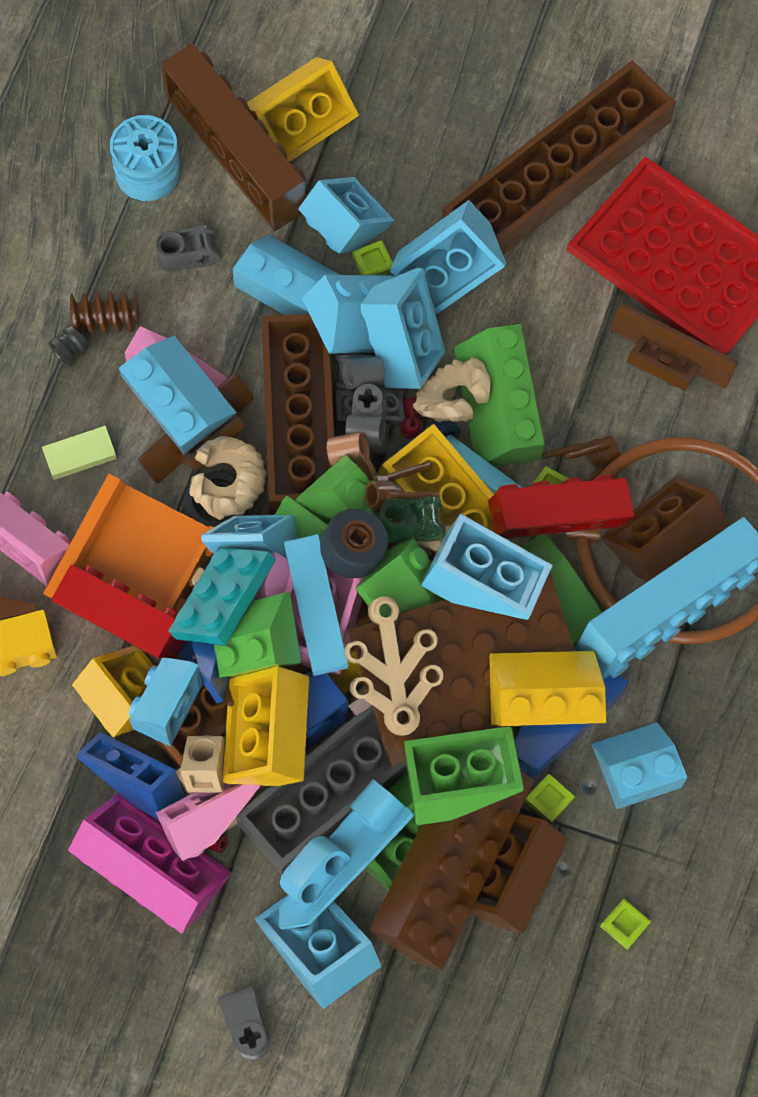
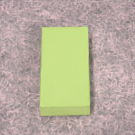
(79, 452)

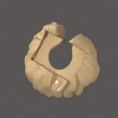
(436, 394)
(248, 483)

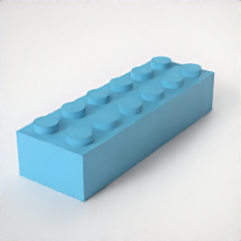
(672, 599)

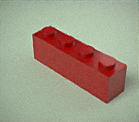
(560, 507)
(118, 612)

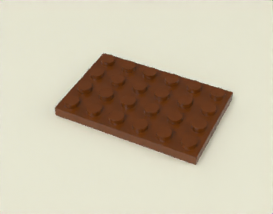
(462, 653)

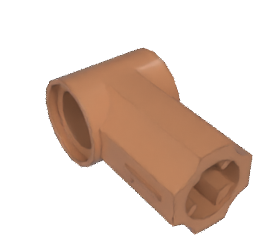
(356, 448)

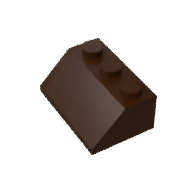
(666, 528)
(520, 874)

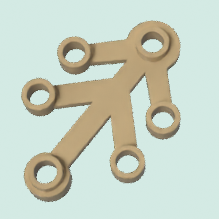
(393, 671)

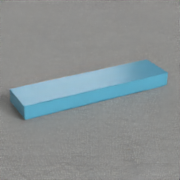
(316, 605)

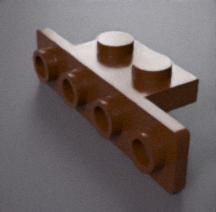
(669, 352)
(165, 455)

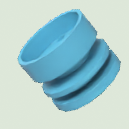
(145, 157)

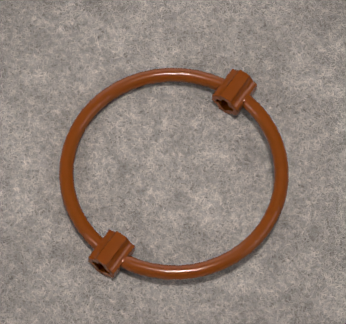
(615, 467)

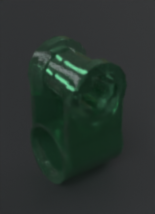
(414, 519)

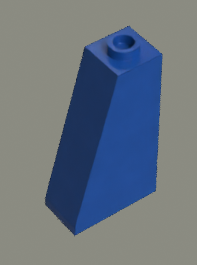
(542, 744)

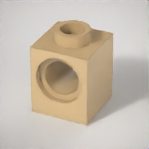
(203, 764)

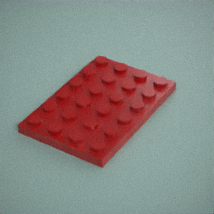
(675, 256)

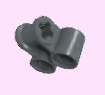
(369, 420)

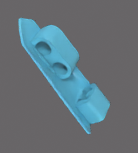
(334, 862)

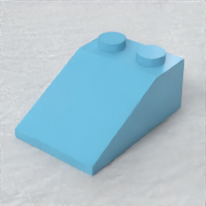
(486, 571)
(325, 955)

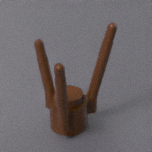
(598, 451)
(384, 489)

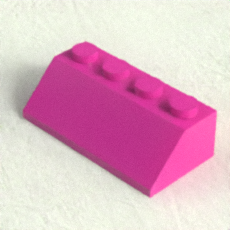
(138, 859)

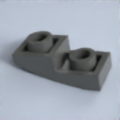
(343, 401)

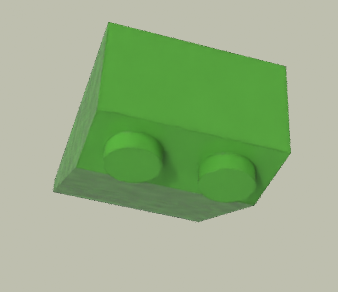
(574, 598)
(461, 773)

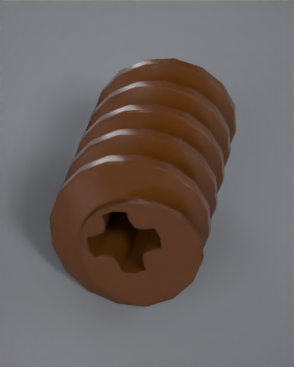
(104, 312)

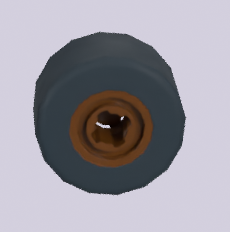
(351, 556)

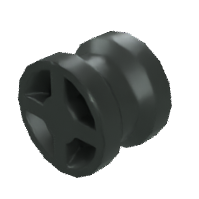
(69, 345)

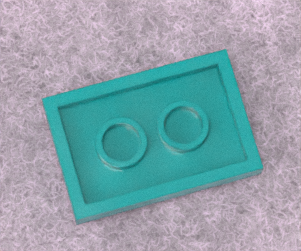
(222, 595)

